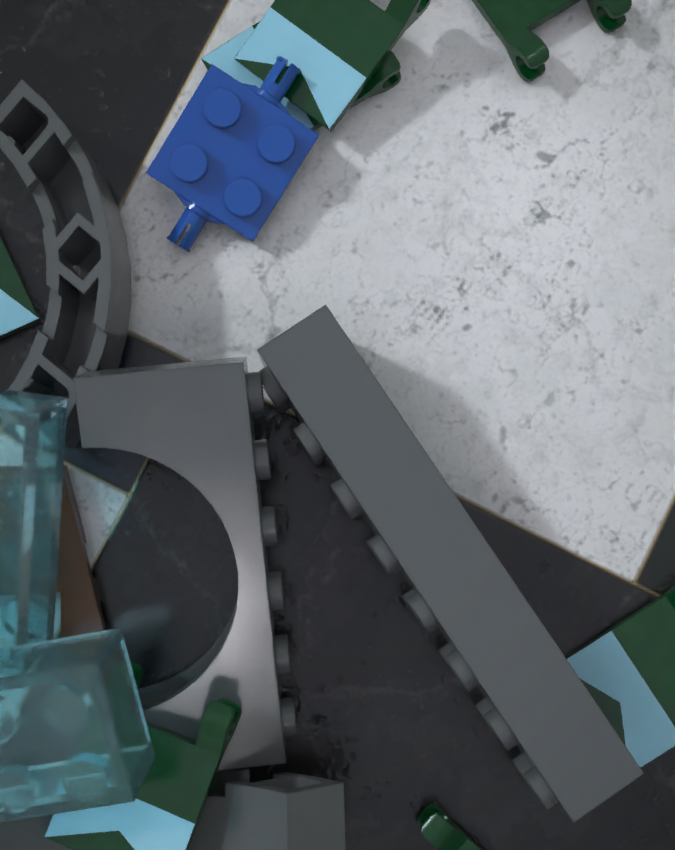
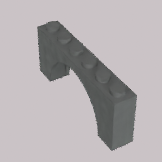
(203, 428)

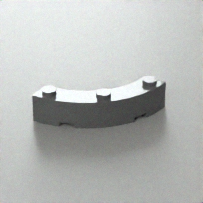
(83, 250)
(239, 815)

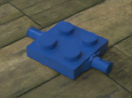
(232, 153)

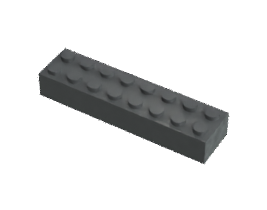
(454, 575)

